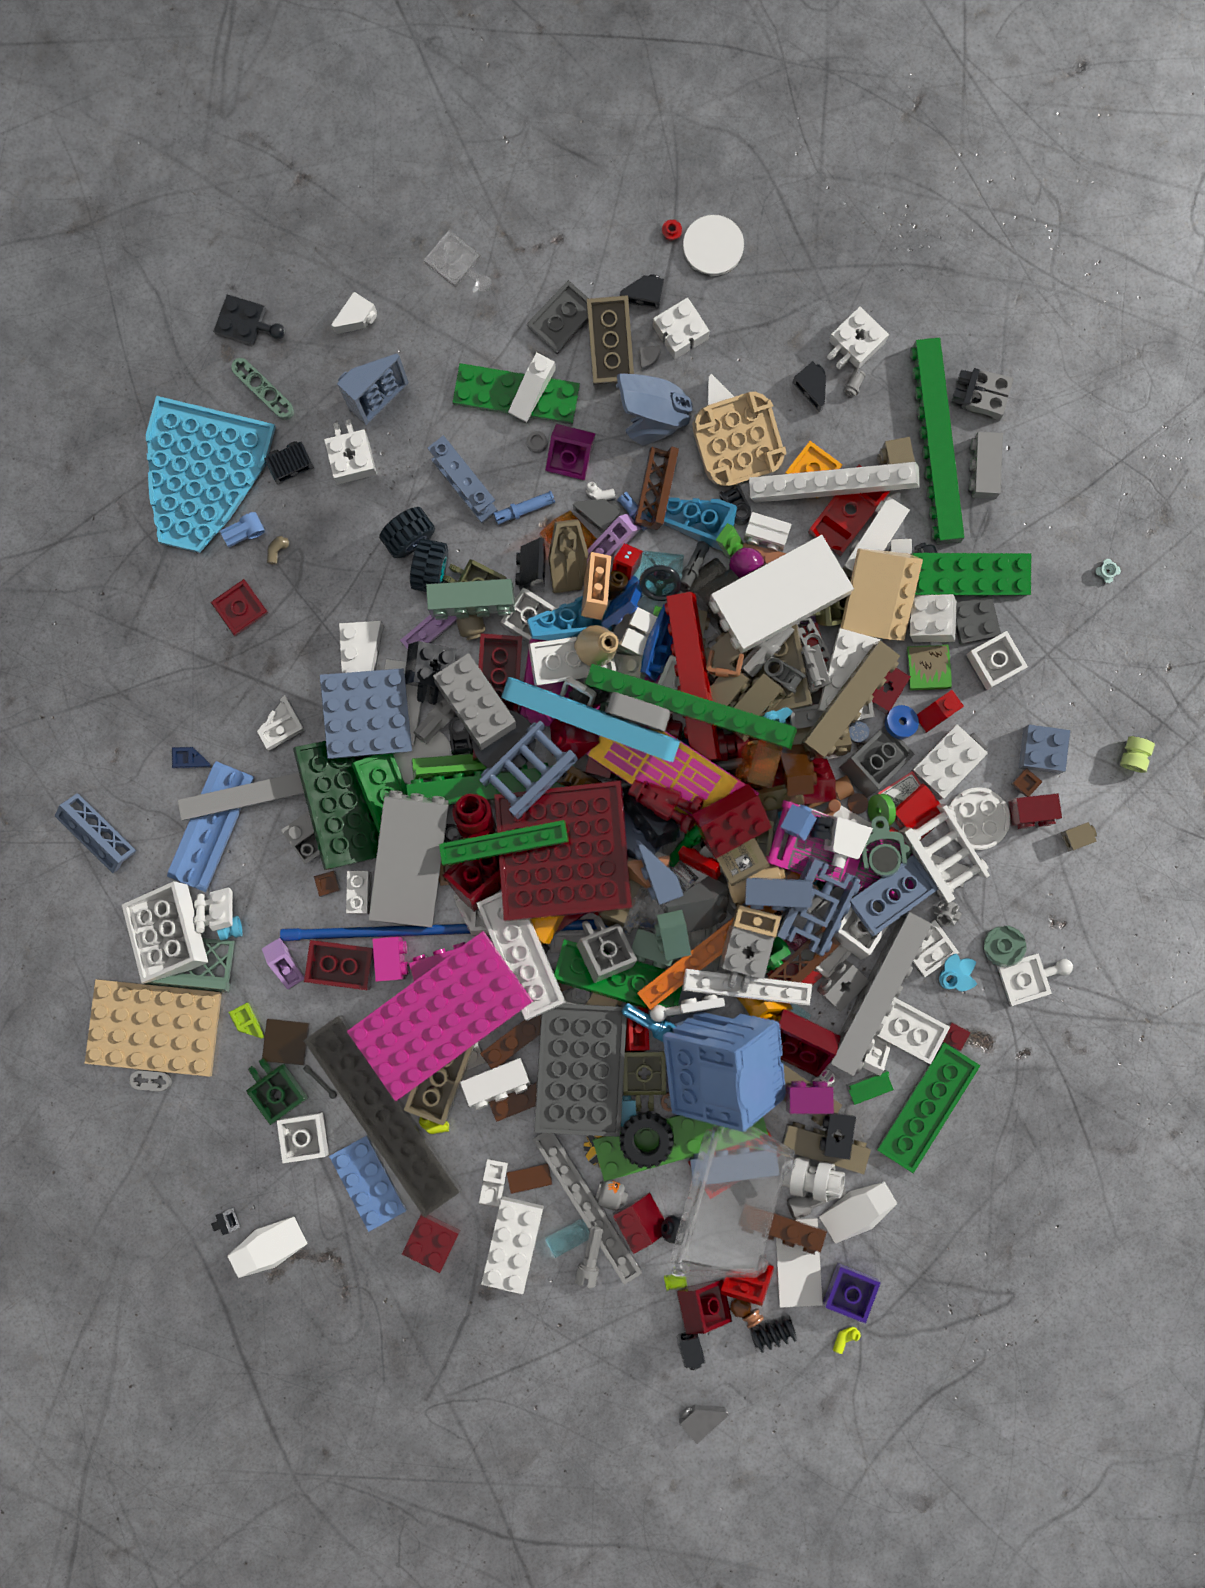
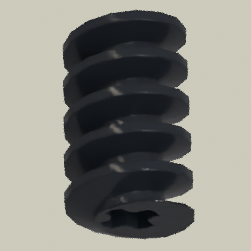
(773, 1334)

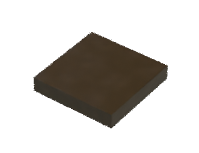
(285, 1041)

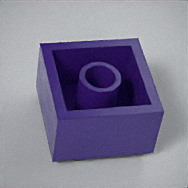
(851, 1293)

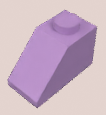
(283, 963)

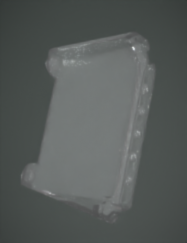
(731, 1204)

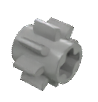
(947, 913)

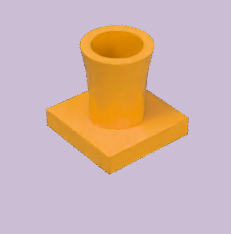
(763, 1008)

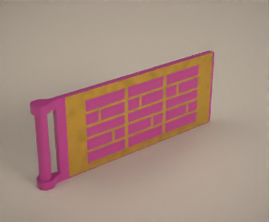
(688, 773)

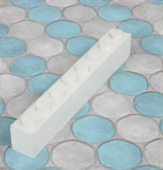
(834, 482)

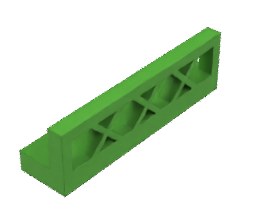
(445, 766)

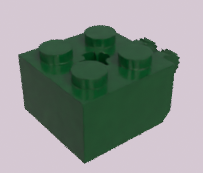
(263, 1091)

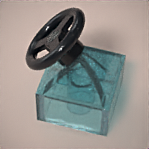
(660, 575)

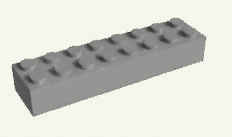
(877, 995)

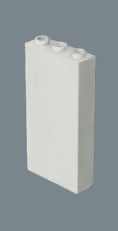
(780, 594)

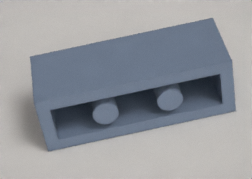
(779, 893)

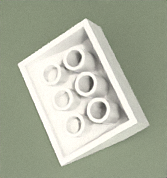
(164, 932)

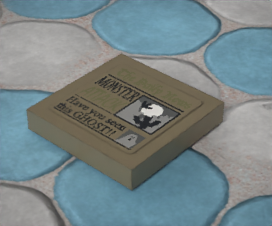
(743, 862)

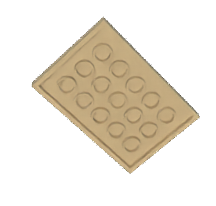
(153, 1027)

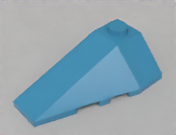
(699, 518)
(561, 622)

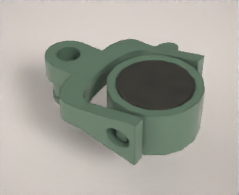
(885, 858)

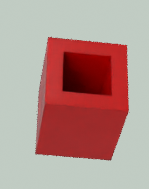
(627, 560)

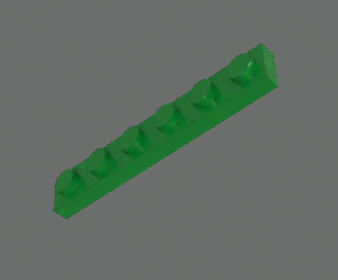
(503, 843)

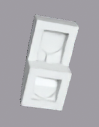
(493, 1183)

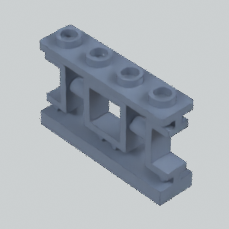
(833, 914)

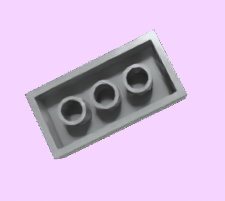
(474, 701)

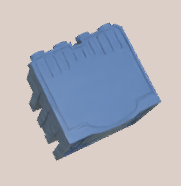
(725, 1069)

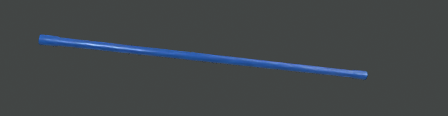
(298, 934)

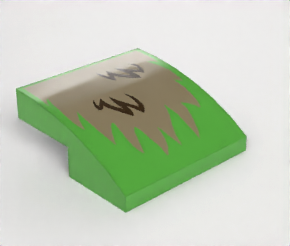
(929, 667)

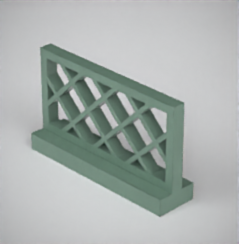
(203, 982)

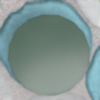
(1005, 946)

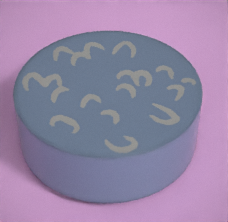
(858, 732)

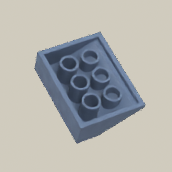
(372, 386)

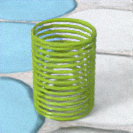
(674, 1281)

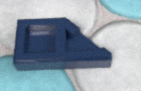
(188, 758)

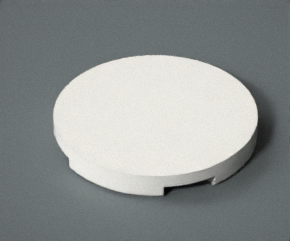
(713, 245)
(437, 746)
(981, 817)

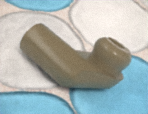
(273, 548)

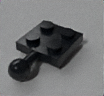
(242, 320)

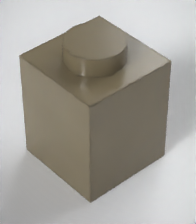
(1079, 836)

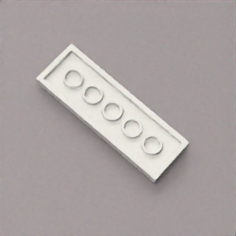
(524, 955)

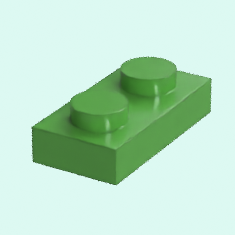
(729, 540)

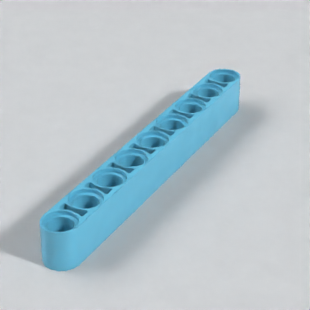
(591, 719)

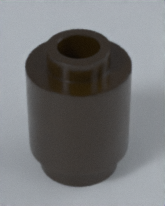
(617, 584)

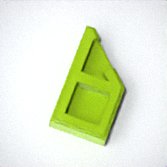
(246, 1021)

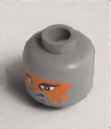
(611, 1194)

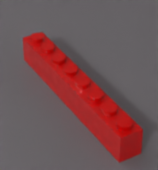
(691, 668)

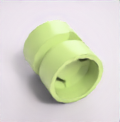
(1137, 754)

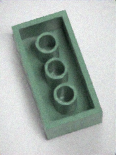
(470, 598)

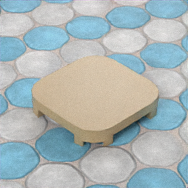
(738, 439)

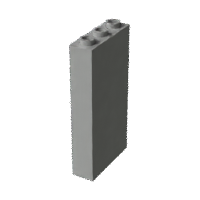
(408, 859)

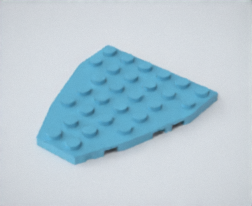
(200, 469)

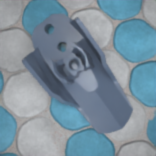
(658, 405)

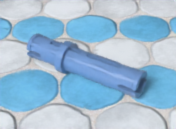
(522, 508)

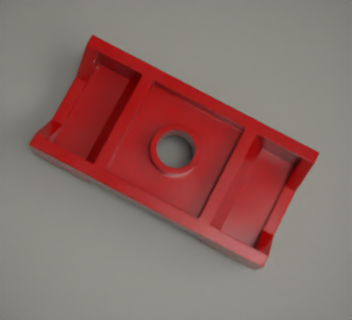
(840, 527)

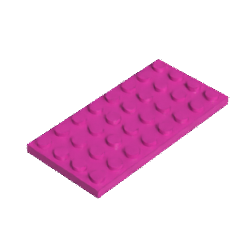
(439, 1016)

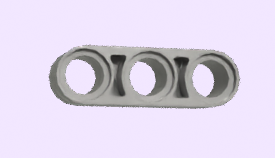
(638, 712)

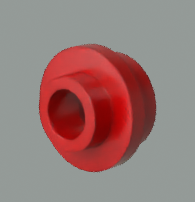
(669, 234)

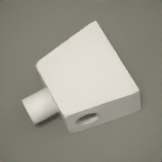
(846, 840)

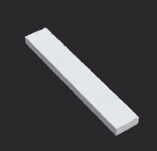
(757, 989)

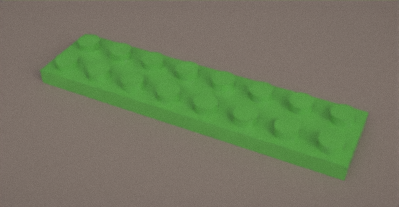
(687, 1141)

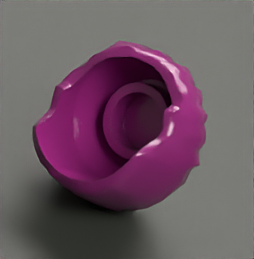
(745, 561)

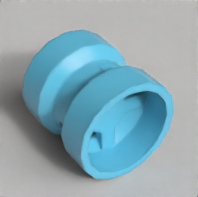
(235, 930)

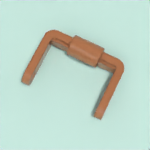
(720, 672)

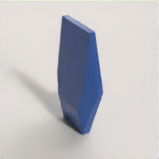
(657, 647)

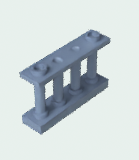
(462, 479)
(533, 790)

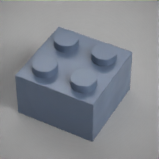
(1044, 749)

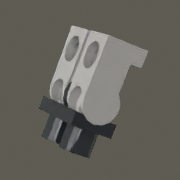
(985, 392)

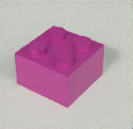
(389, 959)

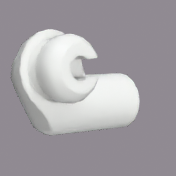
(596, 493)

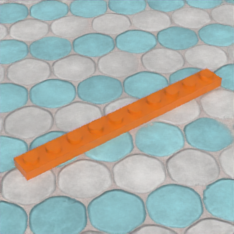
(700, 957)

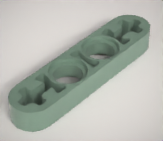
(262, 389)

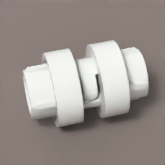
(820, 1180)

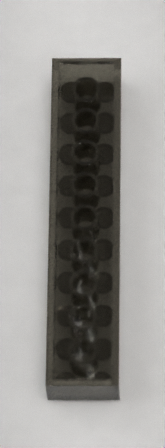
(382, 1118)

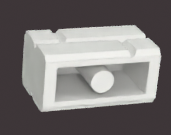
(767, 532)

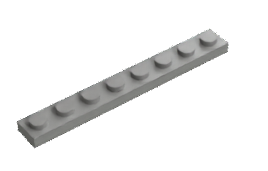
(587, 1205)

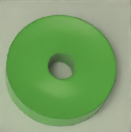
(881, 806)

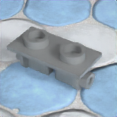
(815, 667)

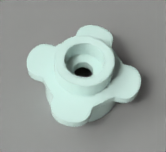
(1114, 570)

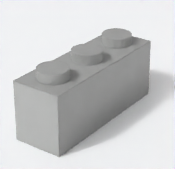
(986, 465)

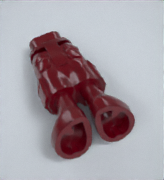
(663, 803)

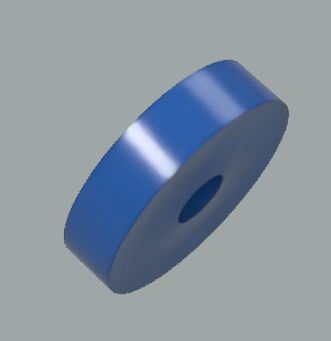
(909, 718)

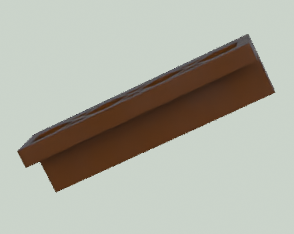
(664, 487)
(811, 965)

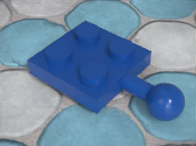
(623, 604)

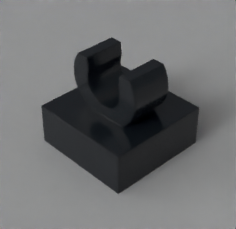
(226, 1222)

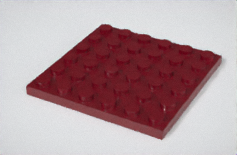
(573, 876)

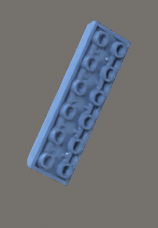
(207, 835)

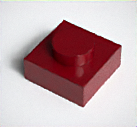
(956, 1036)

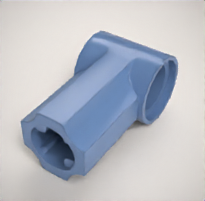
(247, 528)

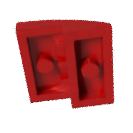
(918, 808)

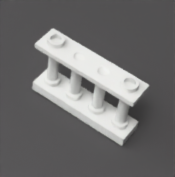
(924, 854)

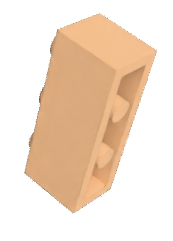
(596, 586)

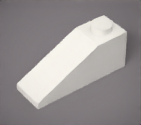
(532, 387)

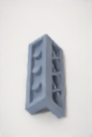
(90, 835)

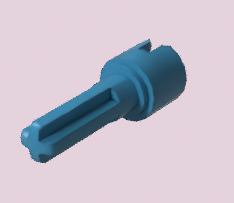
(658, 1028)

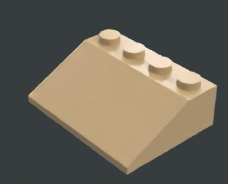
(881, 593)

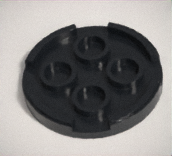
(494, 752)

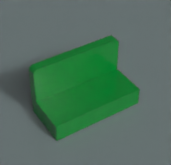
(869, 1087)

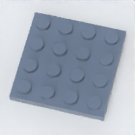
(365, 713)

